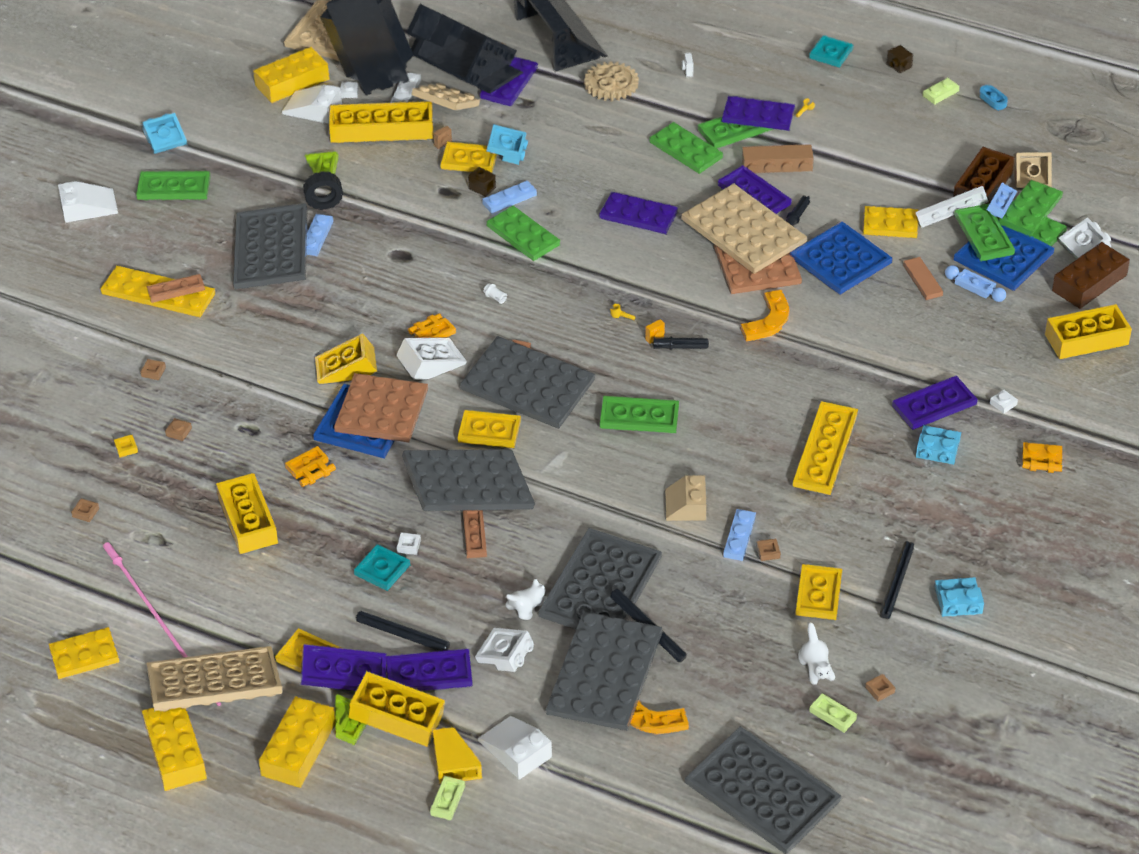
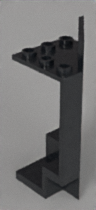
(571, 39)
(368, 42)
(461, 50)

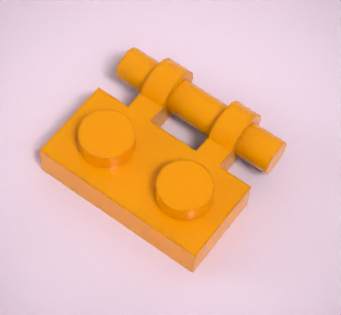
(433, 327)
(1042, 457)
(307, 462)

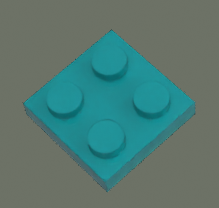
(831, 51)
(382, 567)

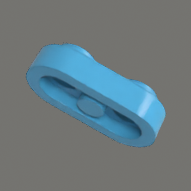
(993, 97)

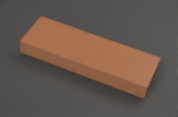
(923, 278)
(175, 288)
(474, 533)

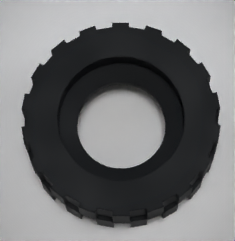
(326, 201)

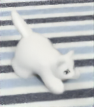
(526, 600)
(815, 655)

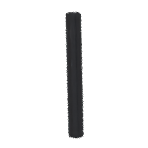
(896, 580)
(639, 616)
(402, 631)

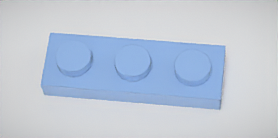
(509, 197)
(1001, 200)
(317, 233)
(739, 534)

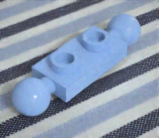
(975, 283)

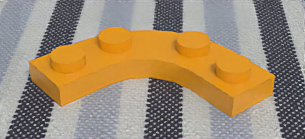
(773, 322)
(659, 721)

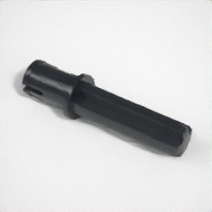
(794, 217)
(680, 343)

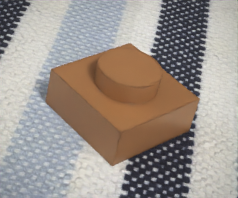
(442, 136)
(153, 369)
(178, 429)
(85, 510)
(768, 549)
(880, 687)

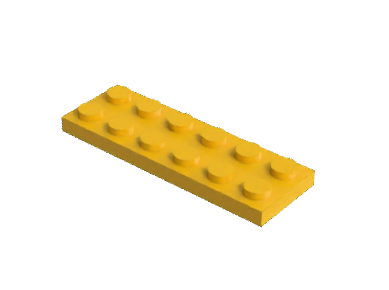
(133, 284)
(825, 448)

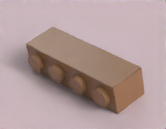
(778, 158)

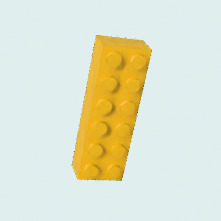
(381, 122)

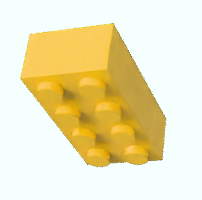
(291, 74)
(1088, 331)
(247, 513)
(396, 709)
(297, 742)
(174, 747)

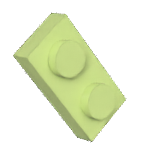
(941, 91)
(833, 713)
(447, 798)

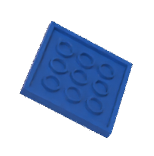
(841, 257)
(1012, 269)
(326, 432)

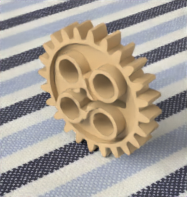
(611, 81)

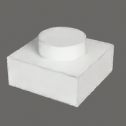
(687, 65)
(349, 89)
(1003, 401)
(408, 543)

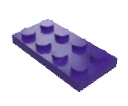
(510, 91)
(758, 113)
(757, 188)
(638, 212)
(934, 402)
(339, 667)
(431, 670)

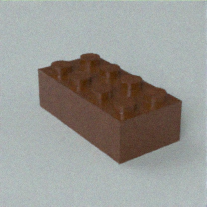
(986, 170)
(1090, 275)

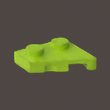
(323, 161)
(346, 728)

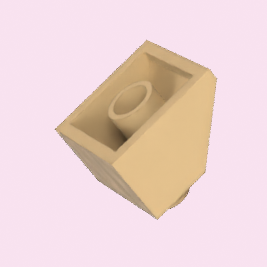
(1032, 167)
(686, 499)

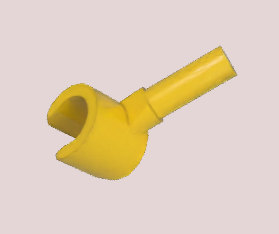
(805, 107)
(616, 312)

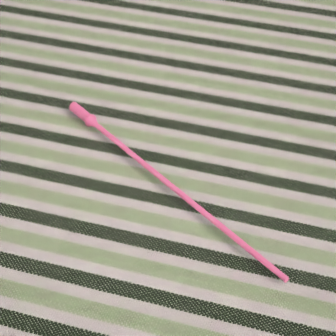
(118, 561)

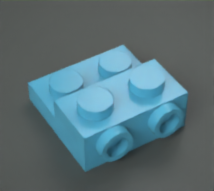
(164, 133)
(508, 143)
(938, 444)
(959, 597)

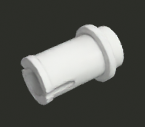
(491, 291)

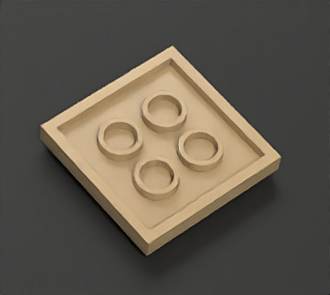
(446, 97)

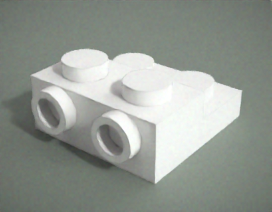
(1084, 238)
(505, 649)

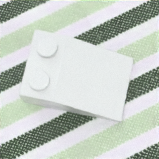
(313, 103)
(86, 201)
(429, 356)
(517, 746)

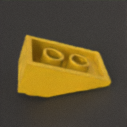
(345, 360)

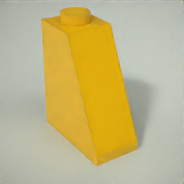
(454, 756)

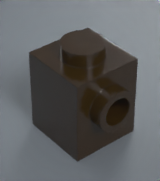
(899, 59)
(482, 181)

